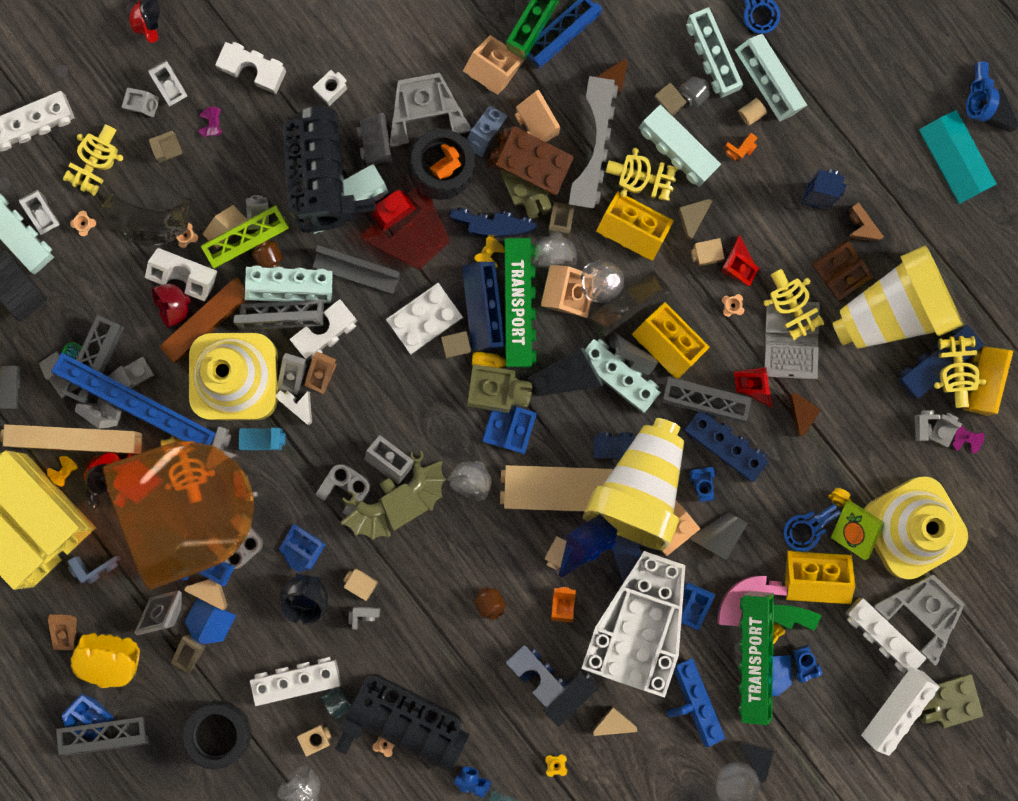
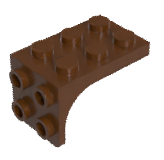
(530, 159)

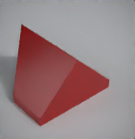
(740, 264)
(754, 384)

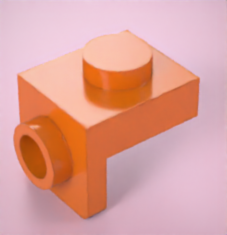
(747, 147)
(445, 166)
(563, 604)

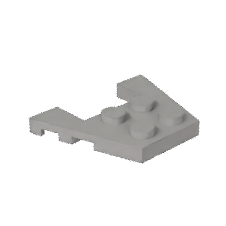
(423, 99)
(932, 606)

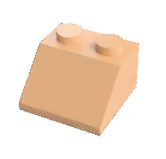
(493, 65)
(537, 117)
(564, 291)
(684, 530)

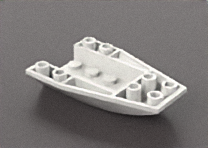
(641, 627)

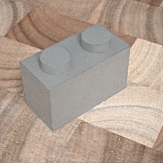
(388, 459)

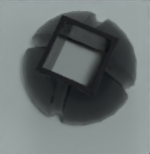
(303, 599)

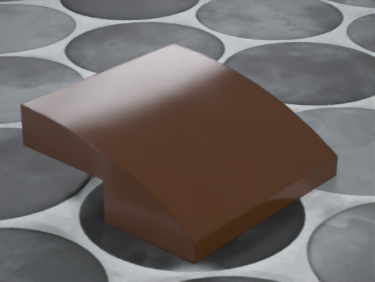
(842, 270)

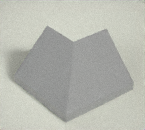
(160, 612)

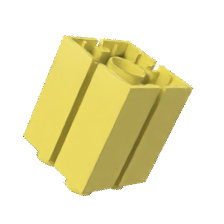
(34, 522)

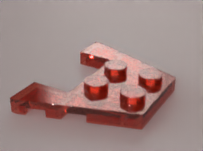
(417, 240)

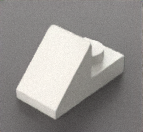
(301, 409)

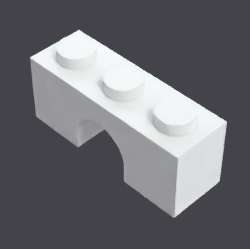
(234, 59)
(167, 266)
(340, 321)

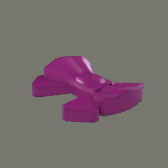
(213, 129)
(961, 435)

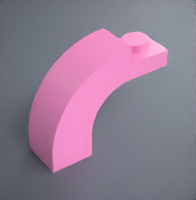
(729, 609)

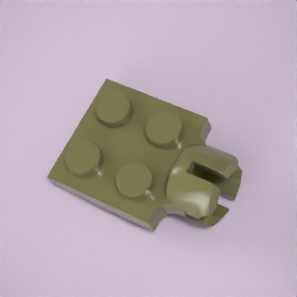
(526, 195)
(497, 389)
(953, 703)

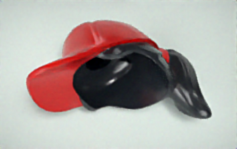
(144, 19)
(95, 478)

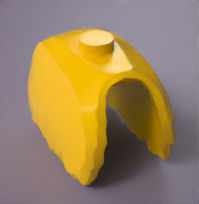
(105, 660)

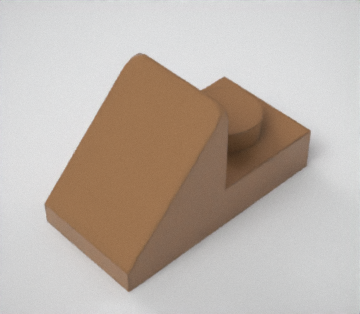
(867, 230)
(320, 372)
(63, 631)

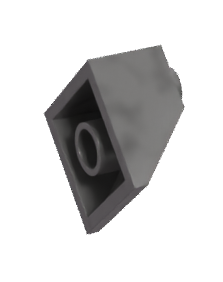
(375, 140)

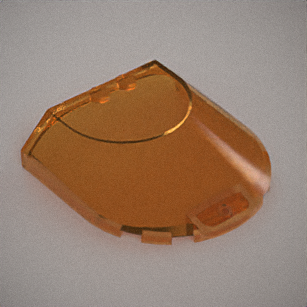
(180, 509)

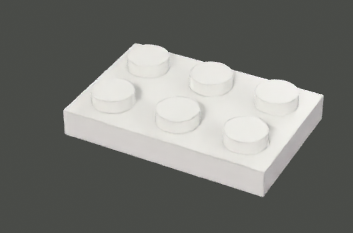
(424, 318)

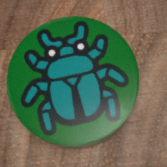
(72, 350)

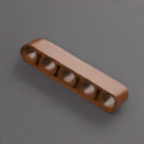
(205, 320)

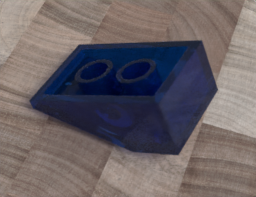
(587, 543)

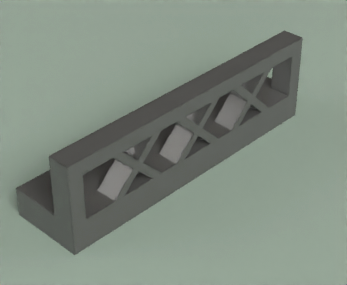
(356, 270)
(281, 319)
(102, 357)
(707, 396)
(107, 744)

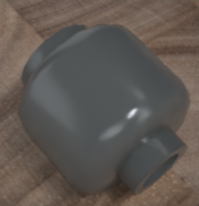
(694, 91)

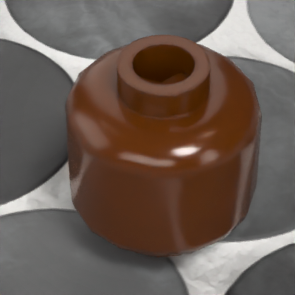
(267, 254)
(490, 603)

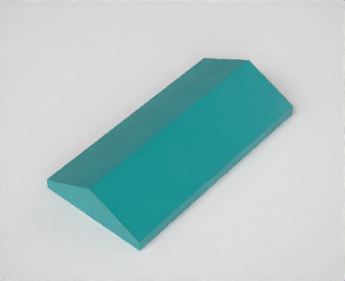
(957, 157)

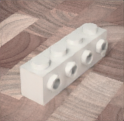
(34, 119)
(881, 632)
(295, 682)
(900, 711)

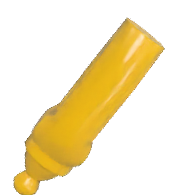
(488, 359)

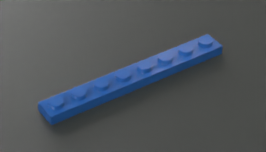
(131, 401)

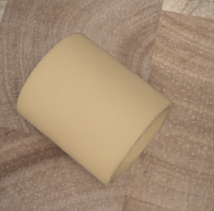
(752, 111)

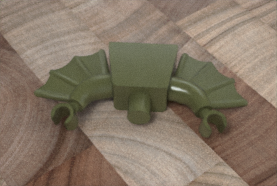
(398, 504)

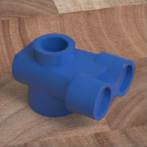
(703, 479)
(806, 668)
(470, 782)

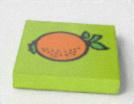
(857, 530)

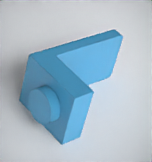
(261, 439)

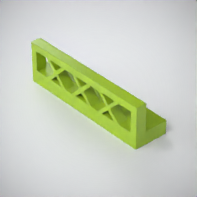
(250, 241)

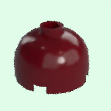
(171, 303)

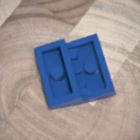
(510, 429)

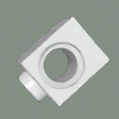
(330, 96)

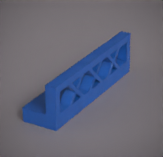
(568, 33)

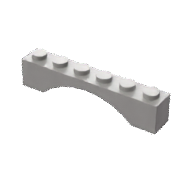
(599, 96)

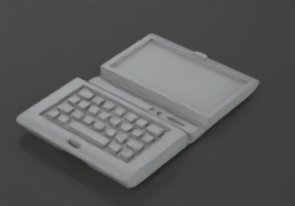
(787, 356)

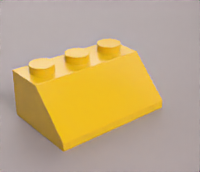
(634, 226)
(670, 340)
(993, 367)
(819, 577)

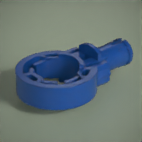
(763, 3)
(980, 89)
(823, 518)

